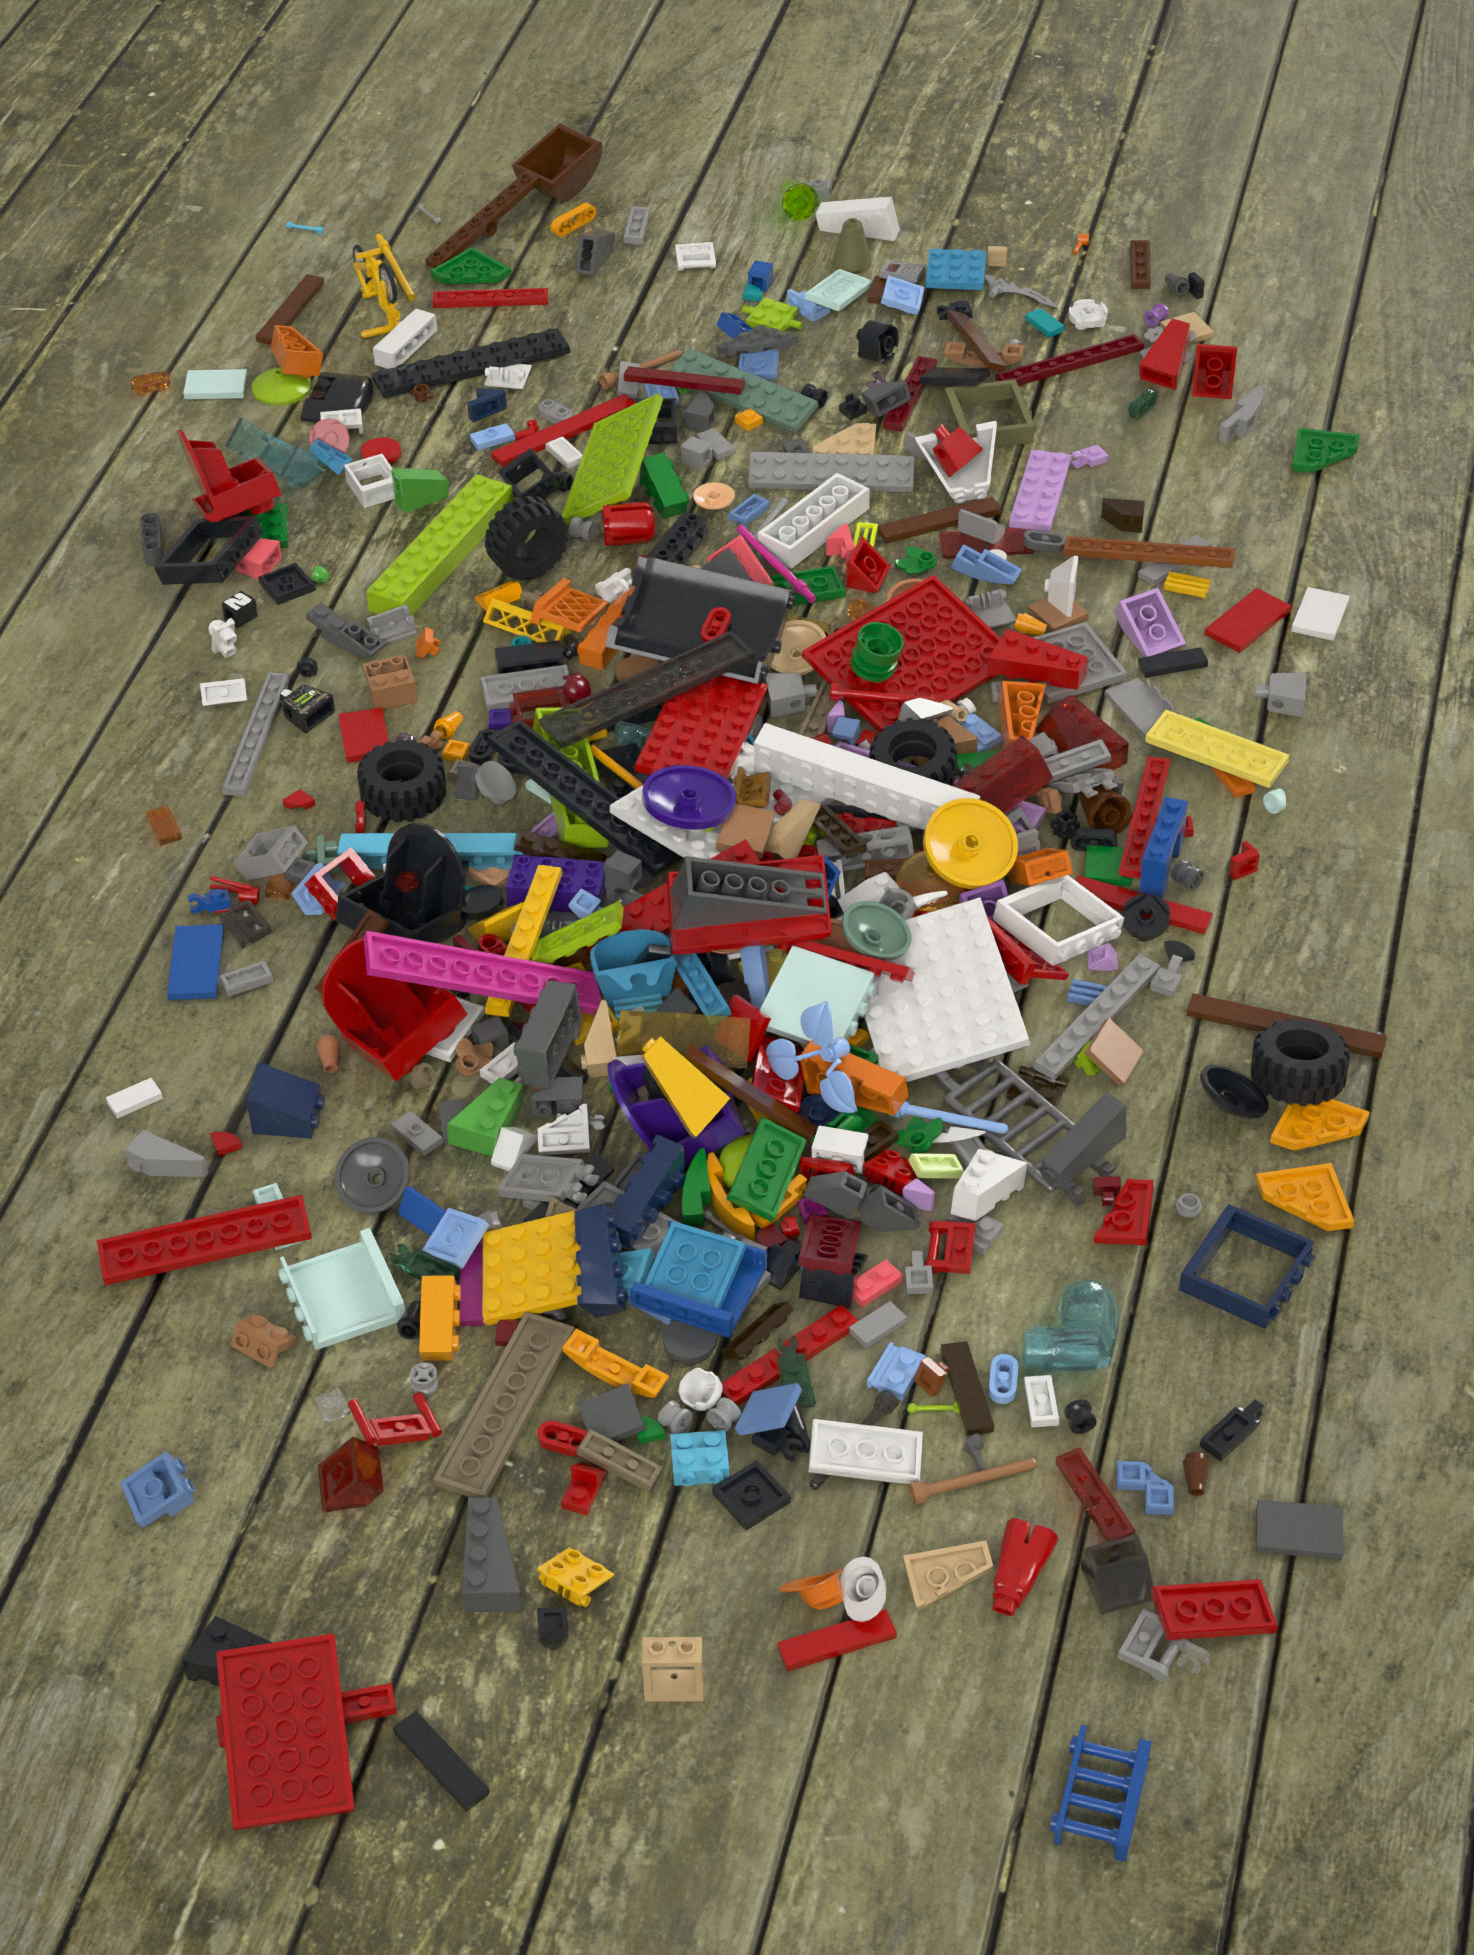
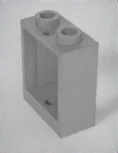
(270, 852)

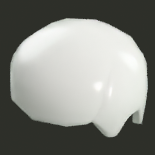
(700, 1389)

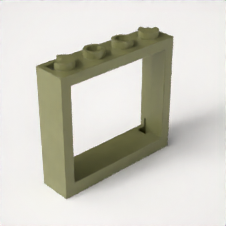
(992, 391)

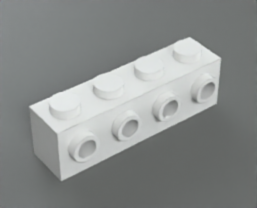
(405, 339)

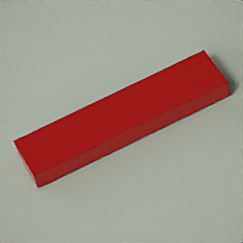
(835, 1641)

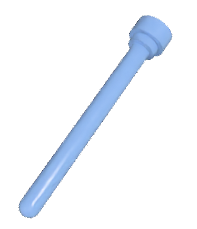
(951, 1118)

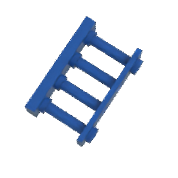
(1124, 1811)

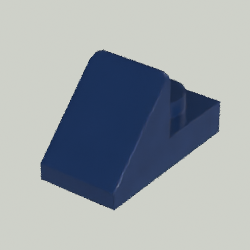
(487, 403)

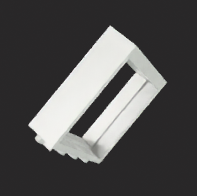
(1011, 908)

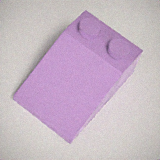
(1149, 623)

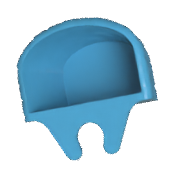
(618, 978)

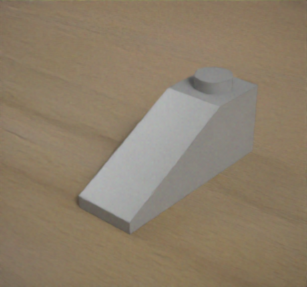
(163, 1158)

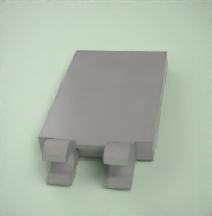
(1084, 781)
(547, 1176)

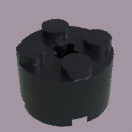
(877, 341)

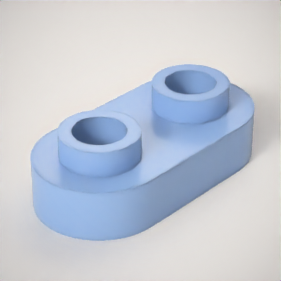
(1003, 1381)

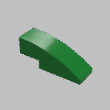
(696, 1191)

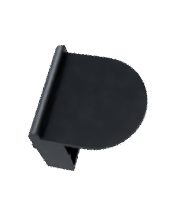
(425, 913)

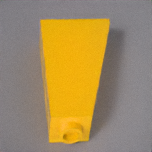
(685, 1087)

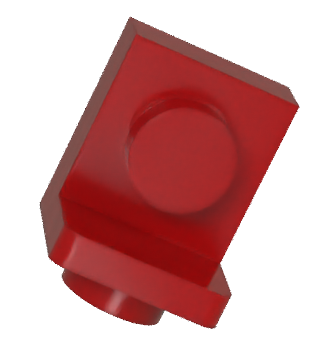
(1244, 863)

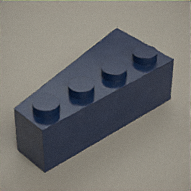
(649, 1190)

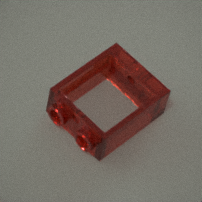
(539, 698)

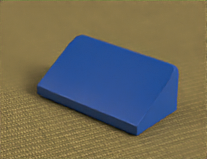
(732, 324)
(420, 1210)

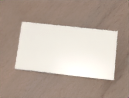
(865, 1451)

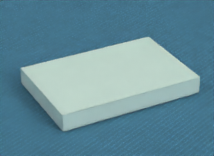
(215, 384)

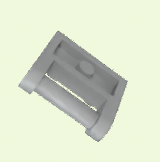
(1142, 1644)

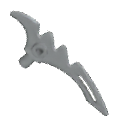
(1000, 286)

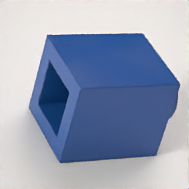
(761, 275)

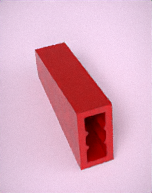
(1166, 357)

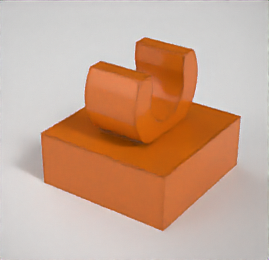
(427, 644)

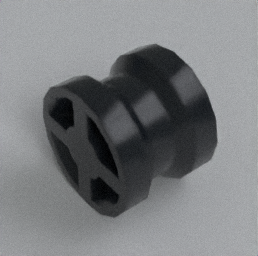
(1080, 1416)

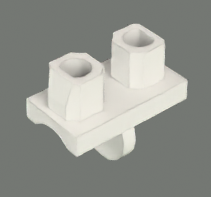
(615, 585)
(223, 637)

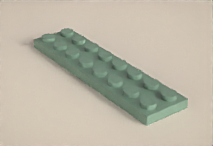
(766, 398)

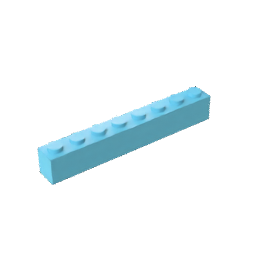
(480, 849)

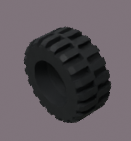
(516, 522)
(917, 739)
(401, 799)
(1300, 1062)

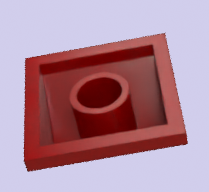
(866, 568)

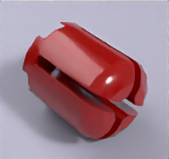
(628, 523)

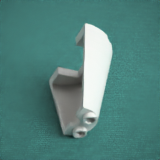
(972, 479)

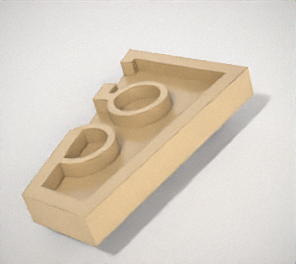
(945, 1570)

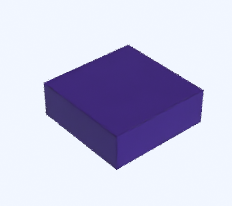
(499, 718)

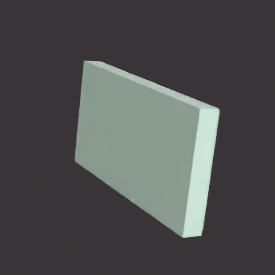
(838, 289)

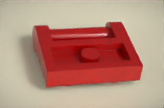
(958, 1247)

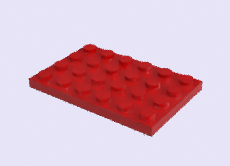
(284, 1732)

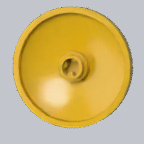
(970, 843)

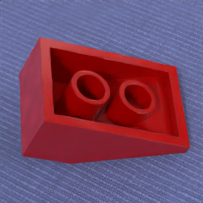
(1214, 371)

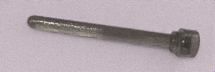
(884, 1404)

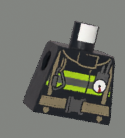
(307, 706)

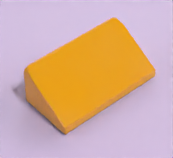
(506, 593)

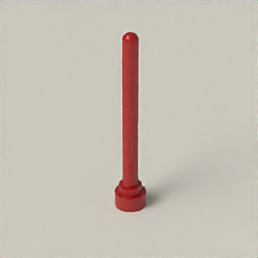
(839, 692)

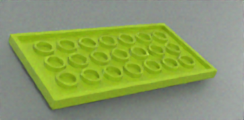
(612, 459)

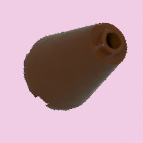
(1106, 809)

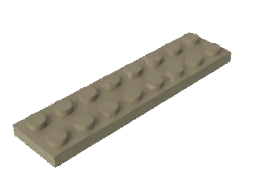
(503, 1407)

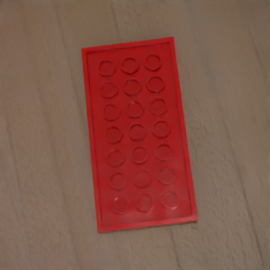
(704, 727)

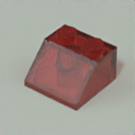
(350, 1476)

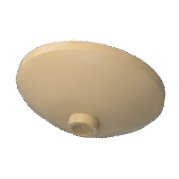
(796, 638)

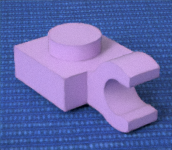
(1092, 456)

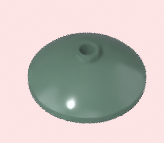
(876, 930)

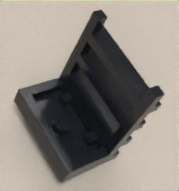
(829, 1287)

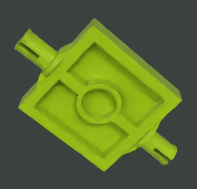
(772, 315)

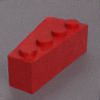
(1036, 660)

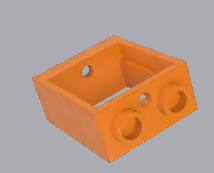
(1031, 867)

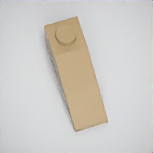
(791, 830)
(599, 1044)

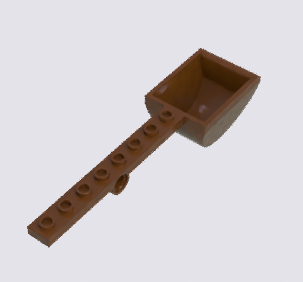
(555, 166)

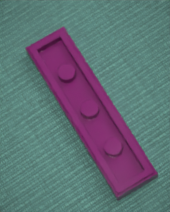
(472, 1289)

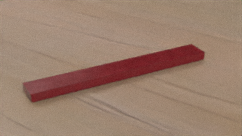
(1072, 360)

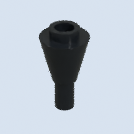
(797, 1427)

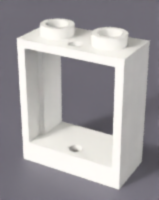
(375, 492)

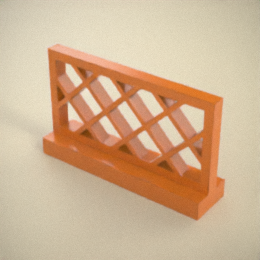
(567, 607)

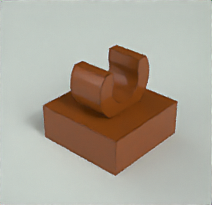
(931, 1376)

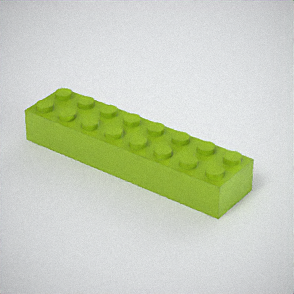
(570, 826)

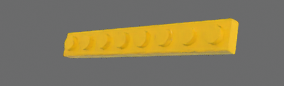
(528, 927)

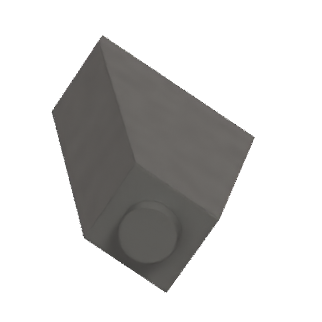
(594, 250)

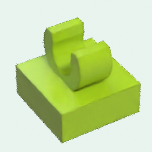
(1085, 1062)

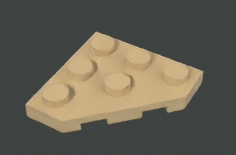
(852, 440)

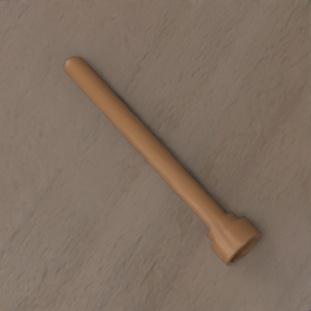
(608, 379)
(920, 1492)

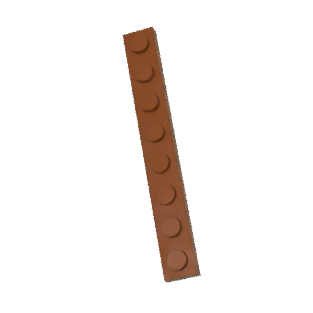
(1150, 552)

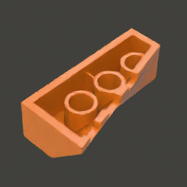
(592, 649)

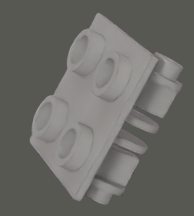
(991, 608)

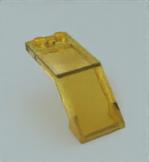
(724, 1035)

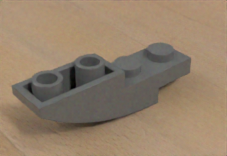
(345, 635)

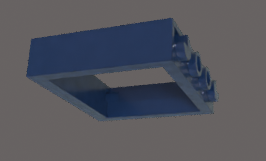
(1263, 1232)

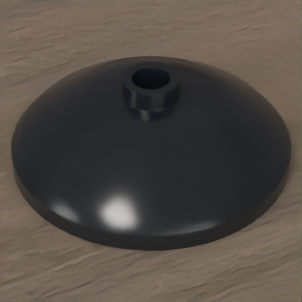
(1233, 1092)

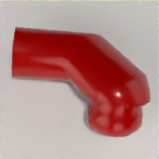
(532, 428)

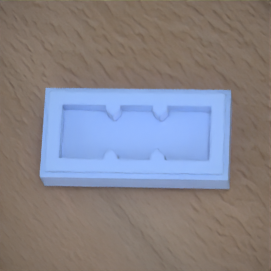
(492, 436)

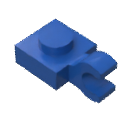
(213, 901)

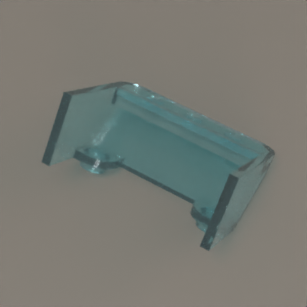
(280, 457)

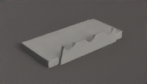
(1139, 704)

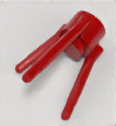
(244, 891)

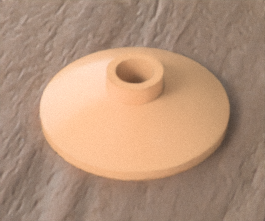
(714, 495)

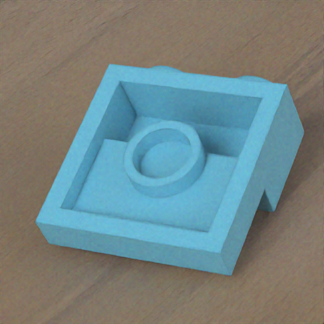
(699, 1457)

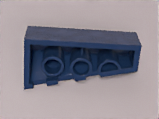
(599, 1262)

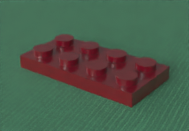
(829, 1244)

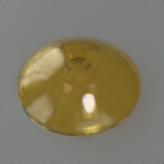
(916, 880)

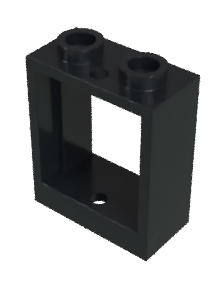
(665, 431)
(529, 463)

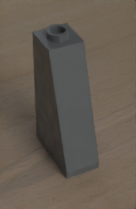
(1086, 1141)

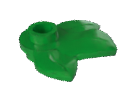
(916, 561)
(919, 1135)

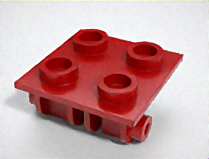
(890, 1169)

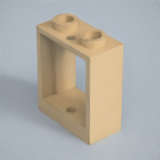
(673, 1684)

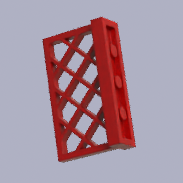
(1022, 961)

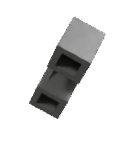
(621, 875)

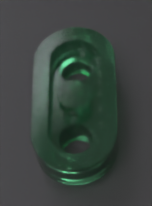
(1142, 404)

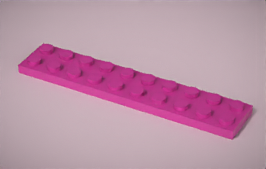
(472, 970)

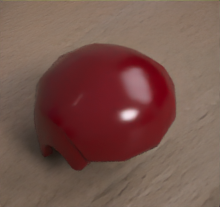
(576, 687)

